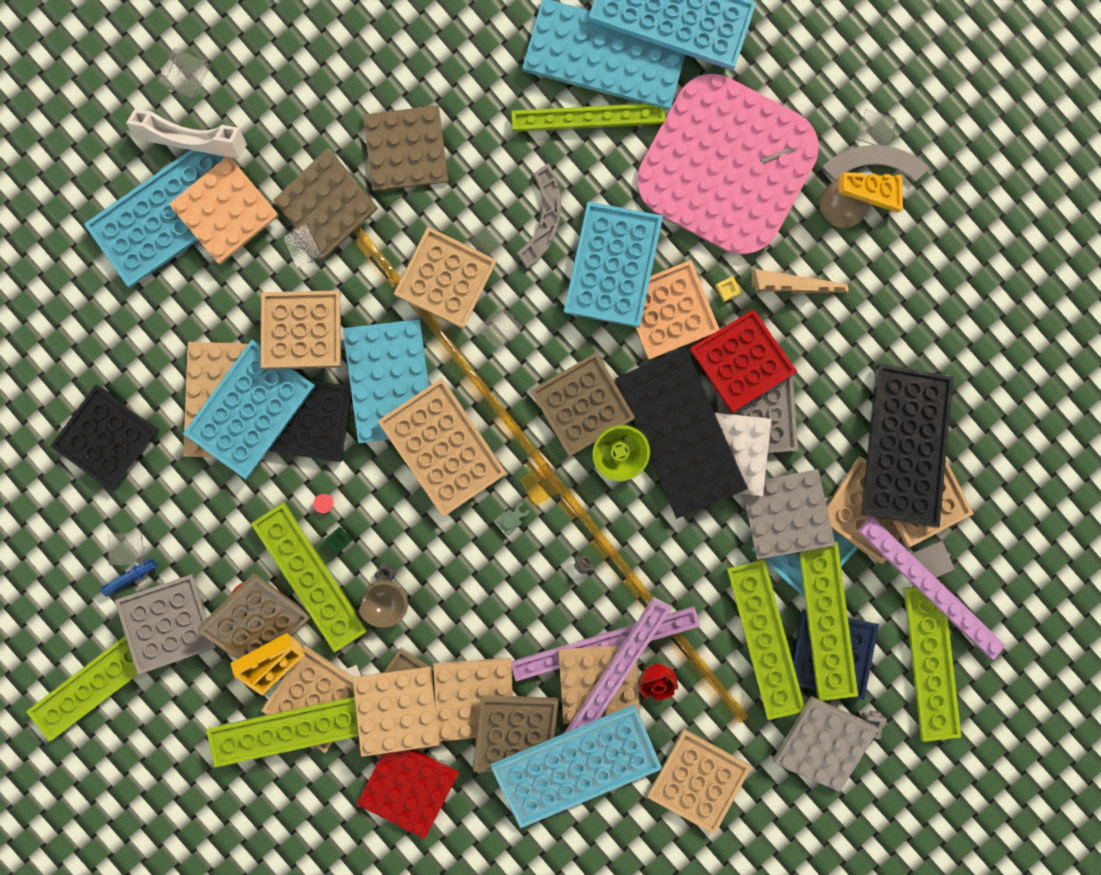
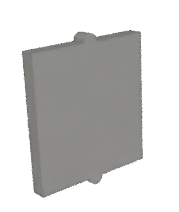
(935, 559)

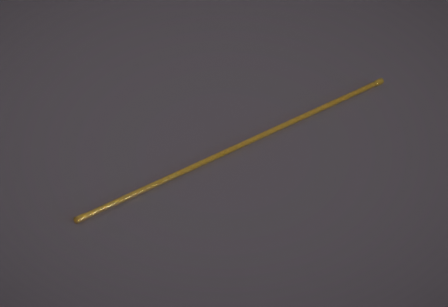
(733, 706)

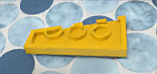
(877, 190)

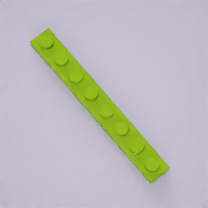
(587, 117)

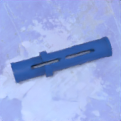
(125, 579)

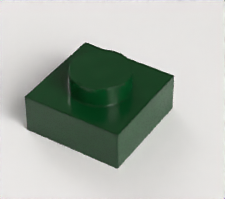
(338, 540)

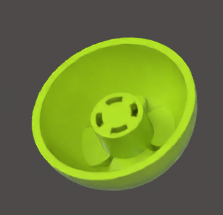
(628, 458)

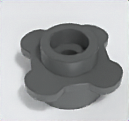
(583, 564)
(385, 568)

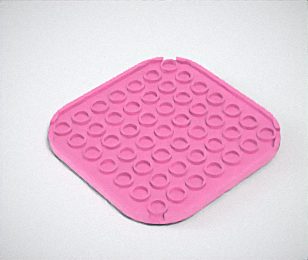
(709, 168)

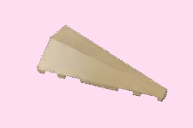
(772, 281)

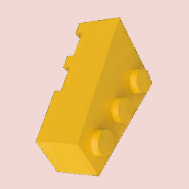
(268, 663)

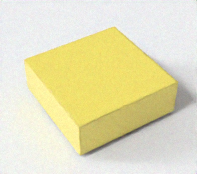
(728, 289)

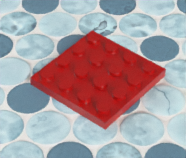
(742, 361)
(408, 790)

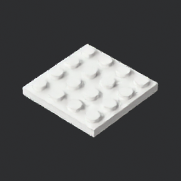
(750, 444)

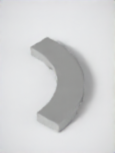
(876, 156)
(549, 217)

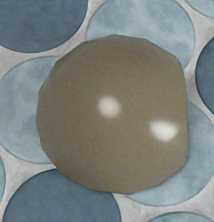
(840, 209)
(383, 603)

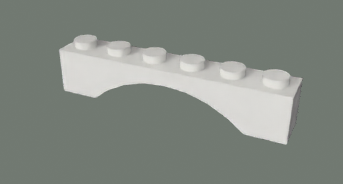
(219, 141)

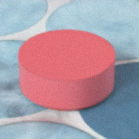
(323, 503)

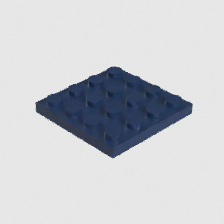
(863, 640)

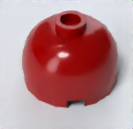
(658, 682)

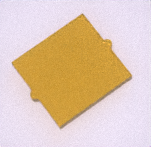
(541, 483)

